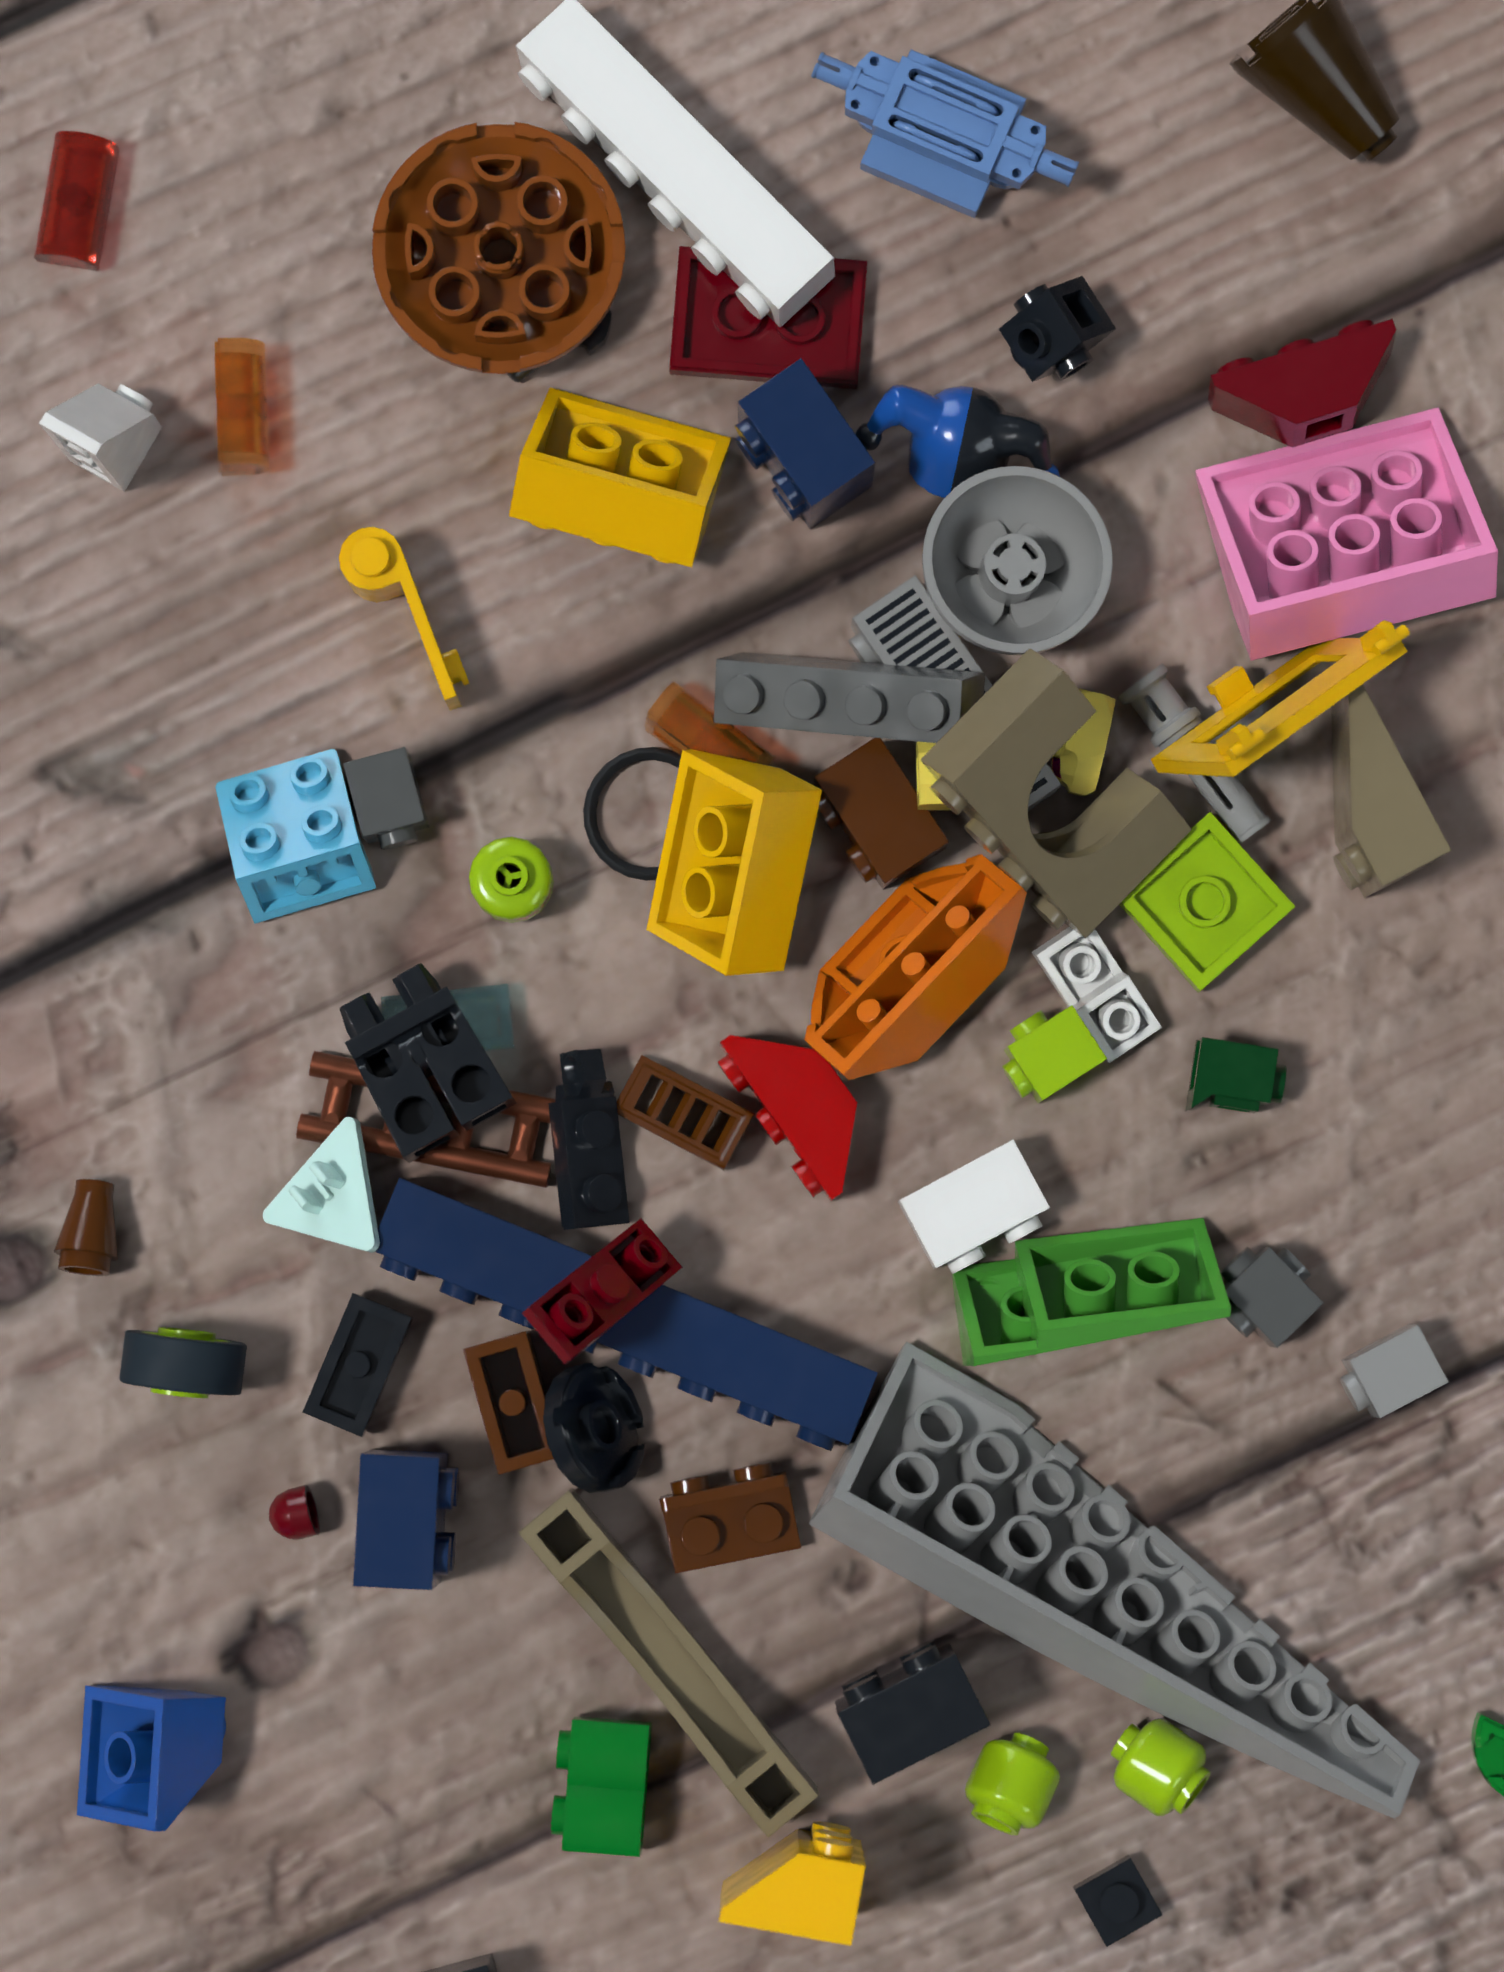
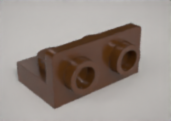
(729, 1519)

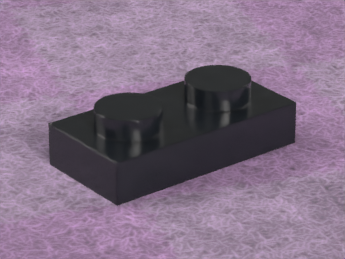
(358, 1364)

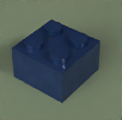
(804, 445)
(403, 1519)

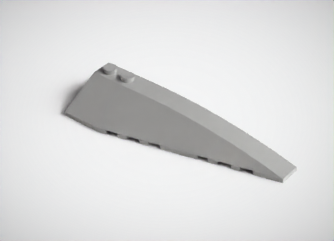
(1010, 1530)

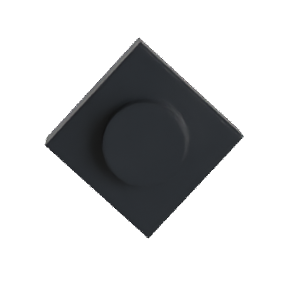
(1117, 1900)

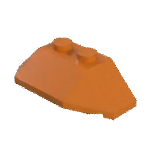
(914, 967)

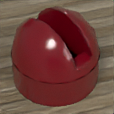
(295, 1514)

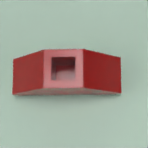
(800, 1103)

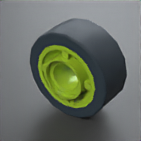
(183, 1362)

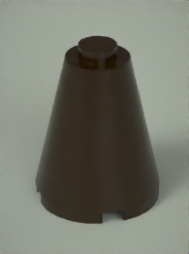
(1322, 77)

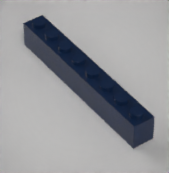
(667, 1330)

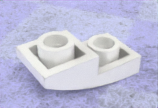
(1098, 990)

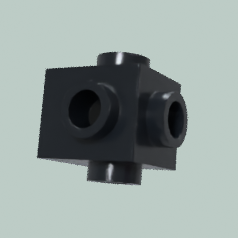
(1056, 329)

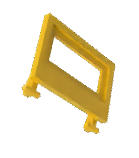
(1241, 746)

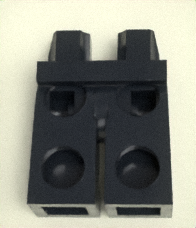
(409, 1048)

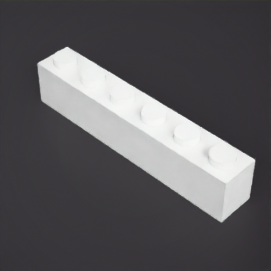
(674, 162)

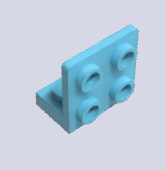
(293, 836)

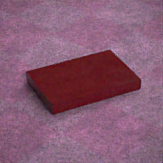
(725, 341)

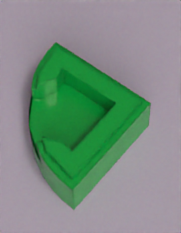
(1488, 1750)

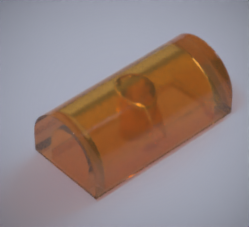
(241, 406)
(688, 723)

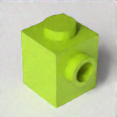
(1050, 1053)

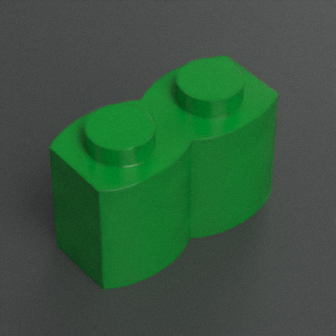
(604, 1786)

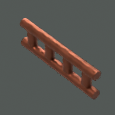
(454, 1154)

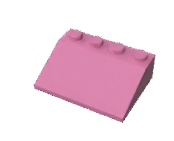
(1347, 533)

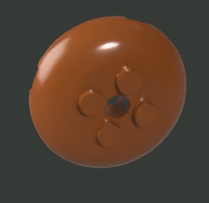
(487, 188)

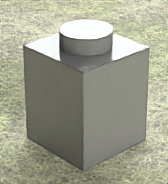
(1392, 1372)

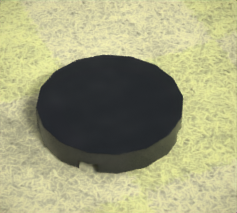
(593, 1427)

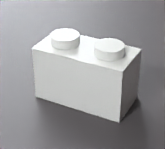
(974, 1206)

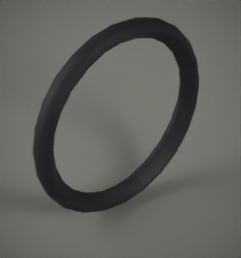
(591, 802)

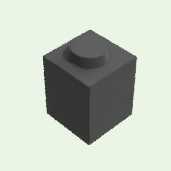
(387, 798)

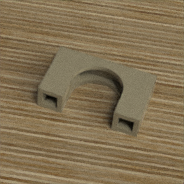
(989, 771)

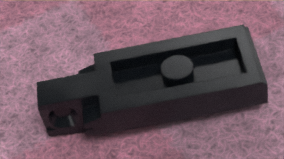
(587, 1144)

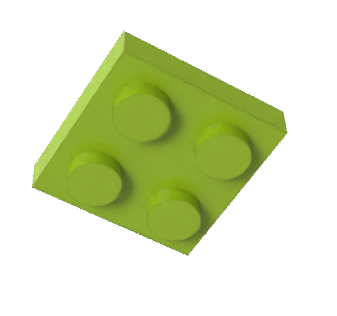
(1206, 903)

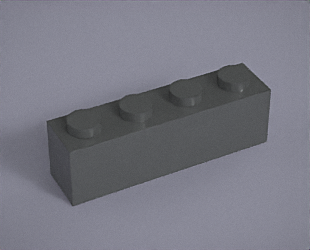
(842, 696)

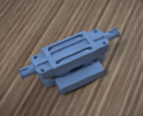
(942, 129)

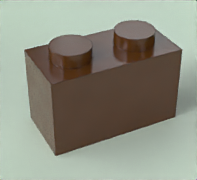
(878, 814)
(510, 1400)

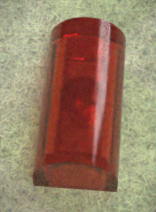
(77, 200)

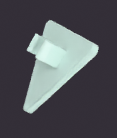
(331, 1193)

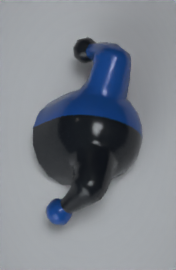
(956, 434)

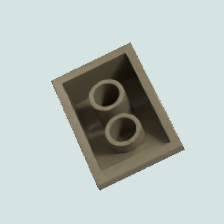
(1378, 808)

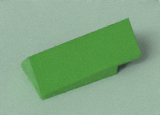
(1088, 1290)

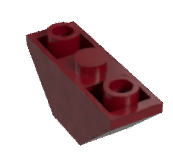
(1307, 386)
(602, 1291)

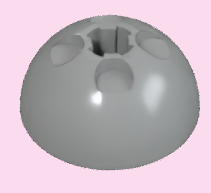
(1019, 526)

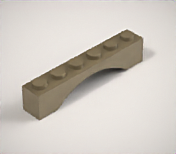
(670, 1661)

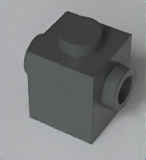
(1268, 1294)

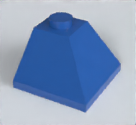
(146, 1753)

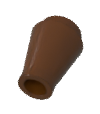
(89, 1231)

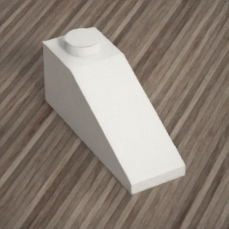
(104, 431)

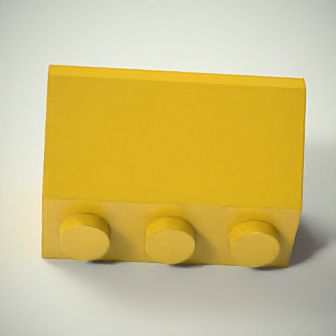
(619, 477)
(733, 862)
(800, 1886)

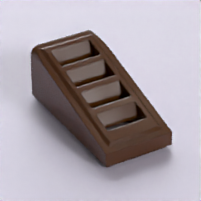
(730, 1136)

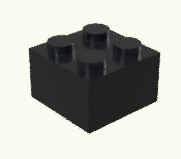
(909, 1710)

